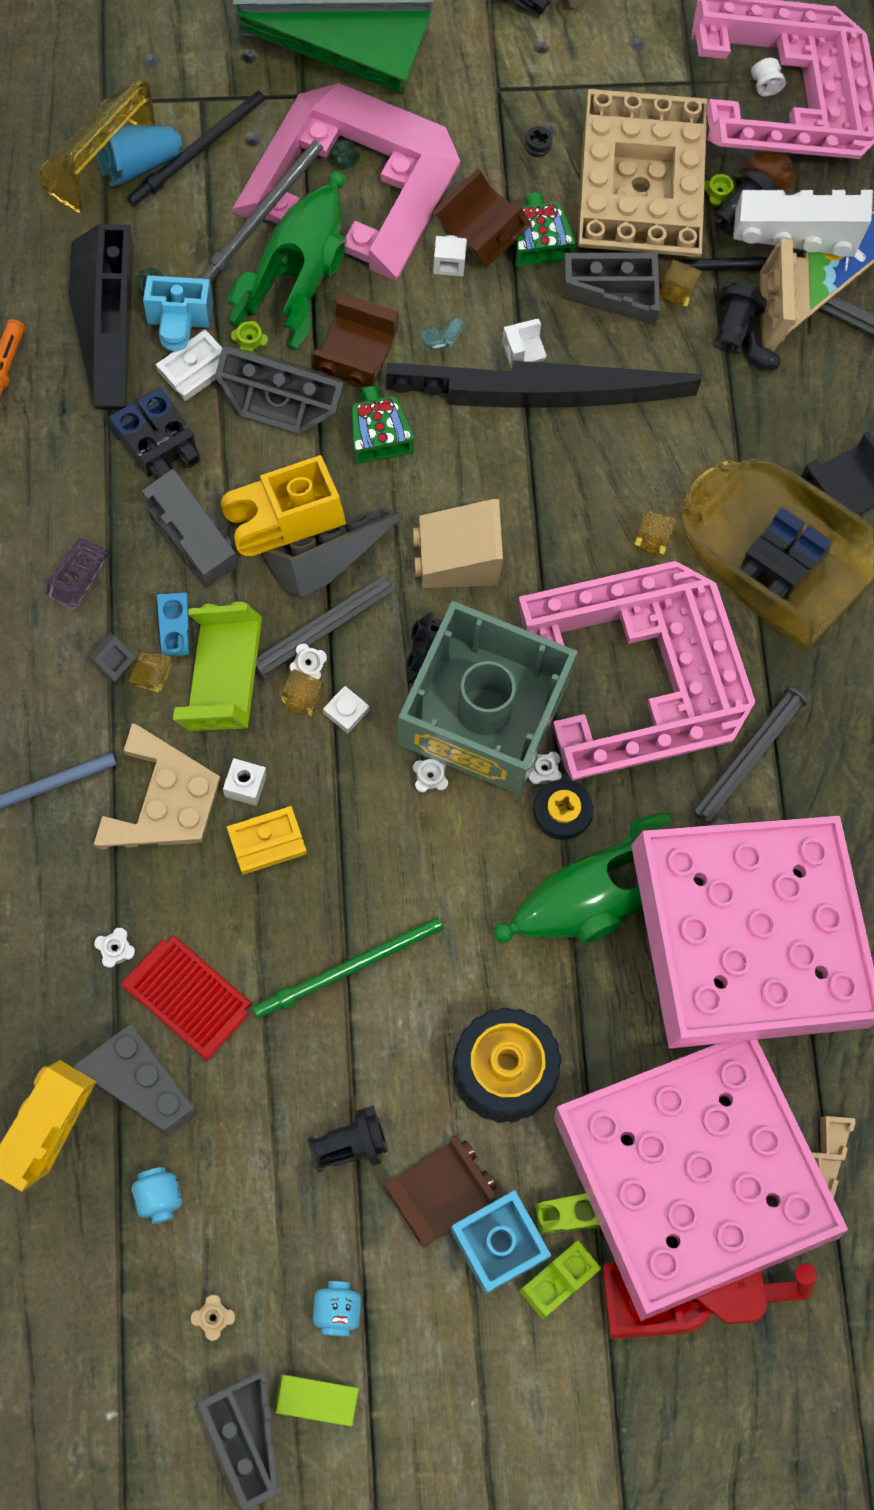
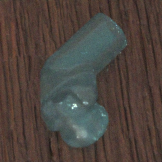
(443, 338)

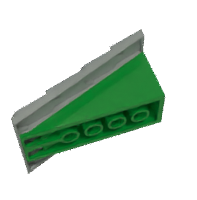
(357, 36)

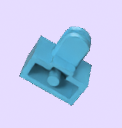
(177, 307)

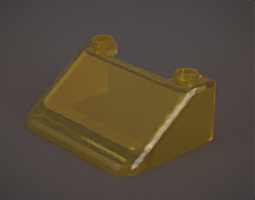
(61, 171)

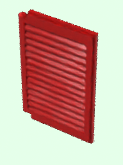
(187, 996)

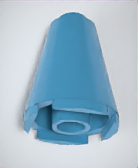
(137, 151)

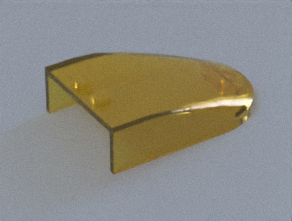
(737, 503)

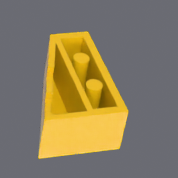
(43, 1124)

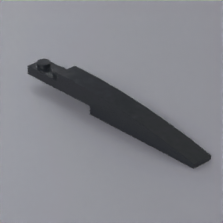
(541, 384)

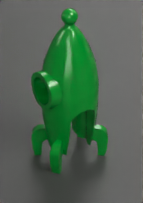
(303, 245)
(581, 896)

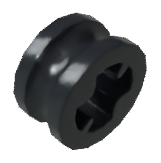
(533, 147)

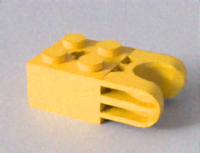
(284, 507)

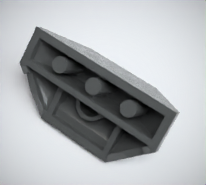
(277, 389)

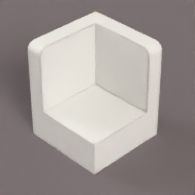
(523, 342)

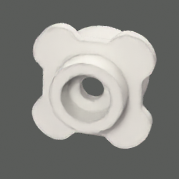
(316, 657)
(427, 766)
(551, 774)
(124, 950)

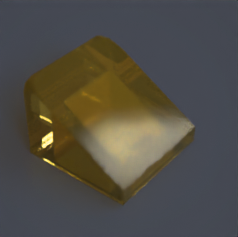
(151, 671)

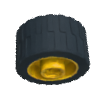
(506, 1065)

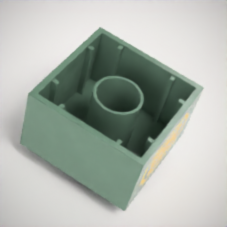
(485, 697)

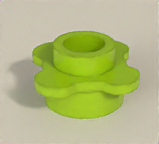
(719, 182)
(249, 329)

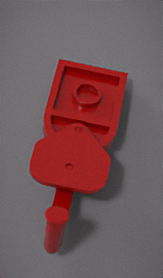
(733, 1304)

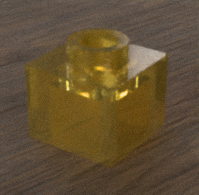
(680, 283)
(655, 532)
(302, 693)

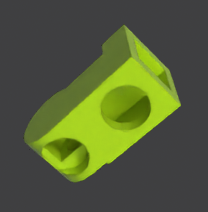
(565, 1215)

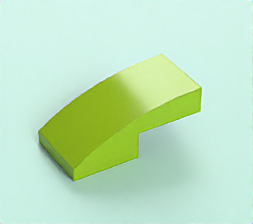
(560, 1279)
(316, 1400)

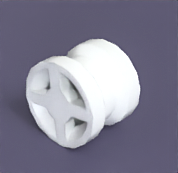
(768, 77)

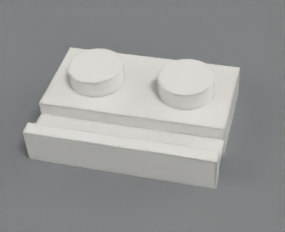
(193, 366)

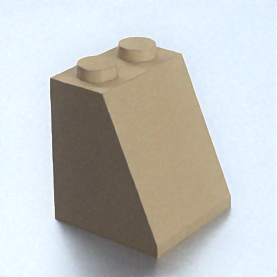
(460, 546)

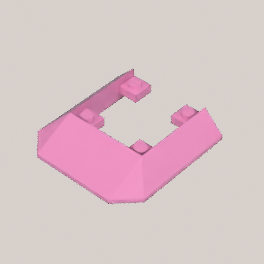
(834, 70)
(419, 164)
(698, 653)

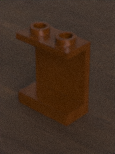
(482, 217)
(357, 341)
(441, 1191)

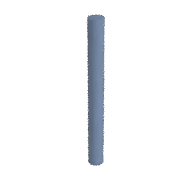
(57, 780)

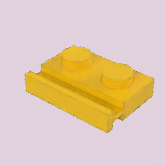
(266, 840)

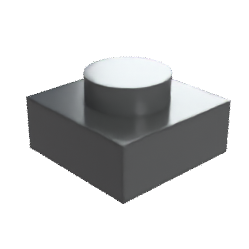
(112, 657)

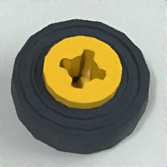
(559, 821)

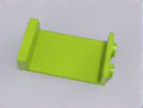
(222, 668)

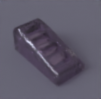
(67, 590)

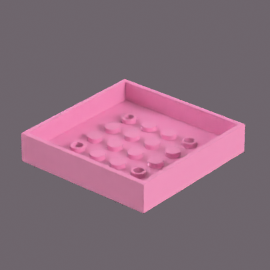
(755, 930)
(698, 1174)

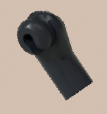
(759, 355)

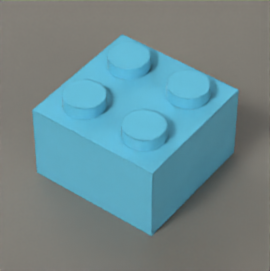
(500, 1242)

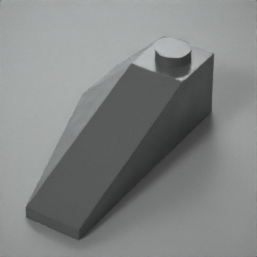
(320, 558)

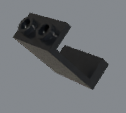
(848, 476)

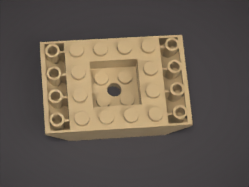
(647, 143)

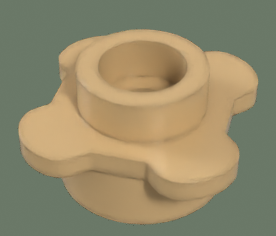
(213, 1328)

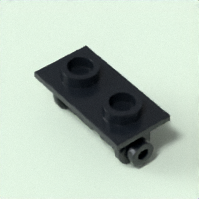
(422, 634)

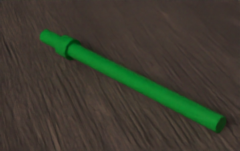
(287, 997)

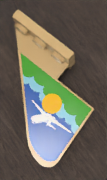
(801, 286)

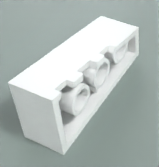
(814, 222)

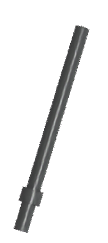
(220, 261)

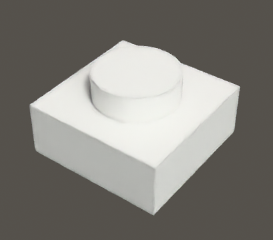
(346, 709)

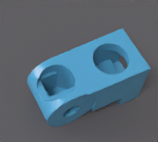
(174, 624)

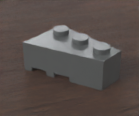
(614, 283)
(189, 528)
(137, 1080)
(241, 1439)

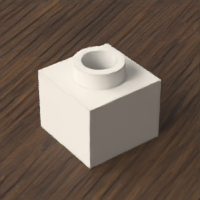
(449, 255)
(245, 792)

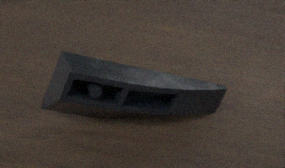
(102, 309)

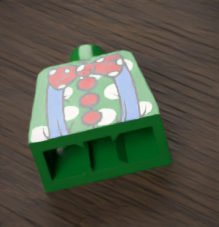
(547, 236)
(379, 428)

